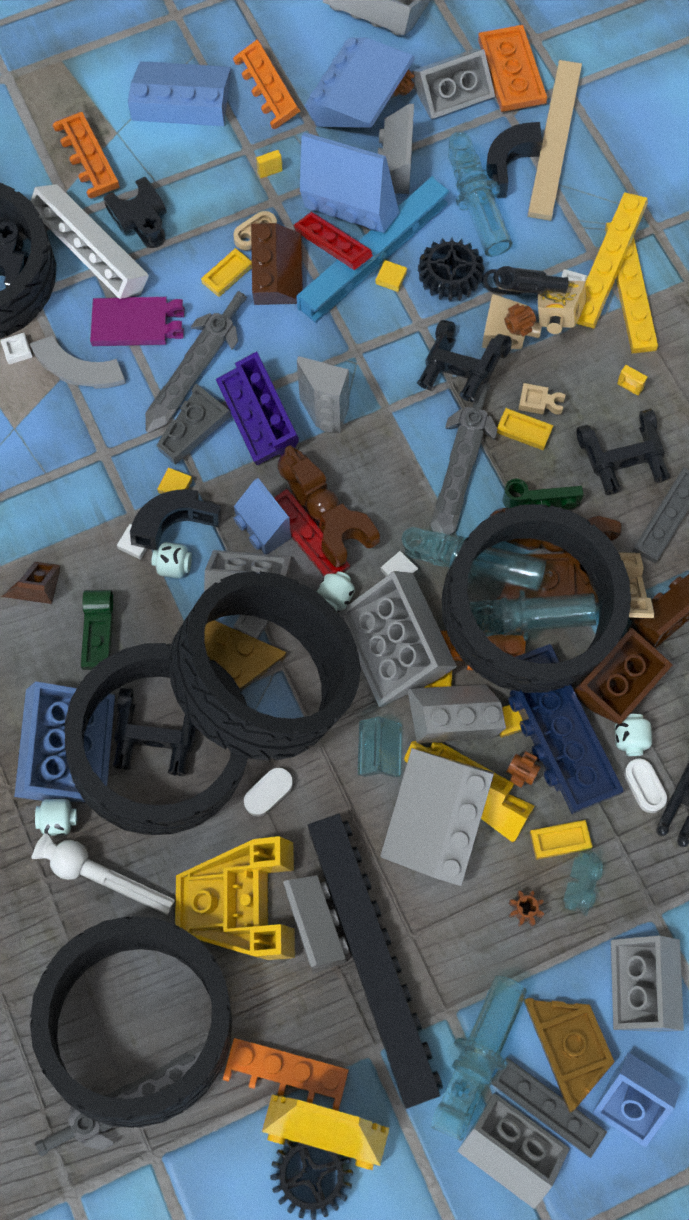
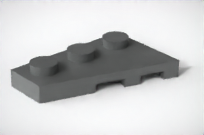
(196, 421)

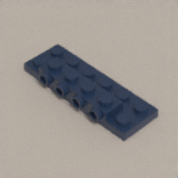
(565, 741)

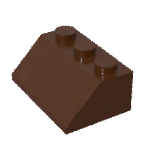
(275, 264)
(670, 613)
(622, 678)

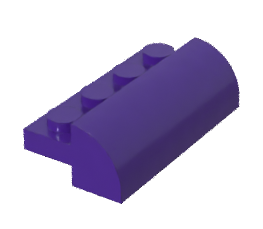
(257, 409)

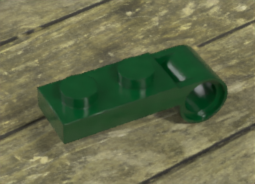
(562, 497)
(97, 627)

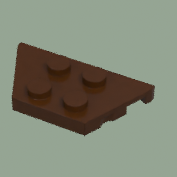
(560, 578)

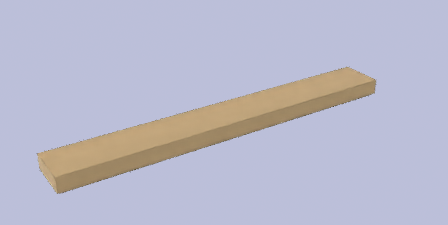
(554, 140)

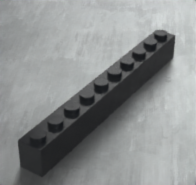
(373, 962)

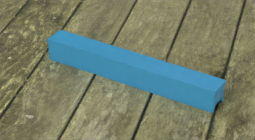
(340, 279)

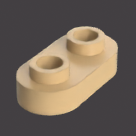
(244, 229)

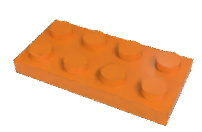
(512, 68)

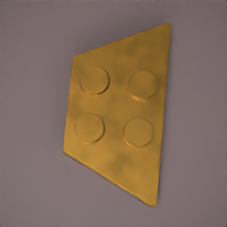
(239, 653)
(571, 1046)

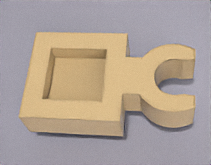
(536, 399)

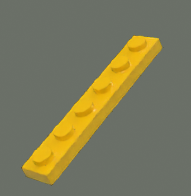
(611, 256)
(635, 302)

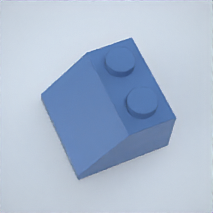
(262, 518)
(637, 1100)

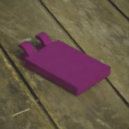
(135, 321)

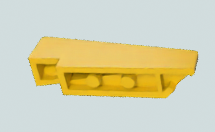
(501, 811)

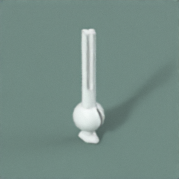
(71, 860)

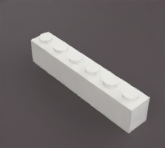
(89, 241)

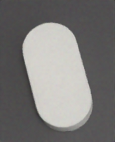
(645, 785)
(268, 792)

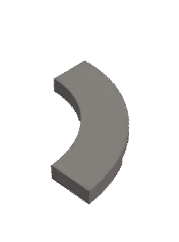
(74, 370)

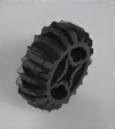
(435, 270)
(321, 1201)

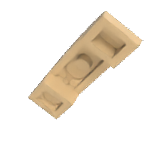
(640, 605)

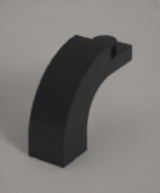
(513, 143)
(169, 509)

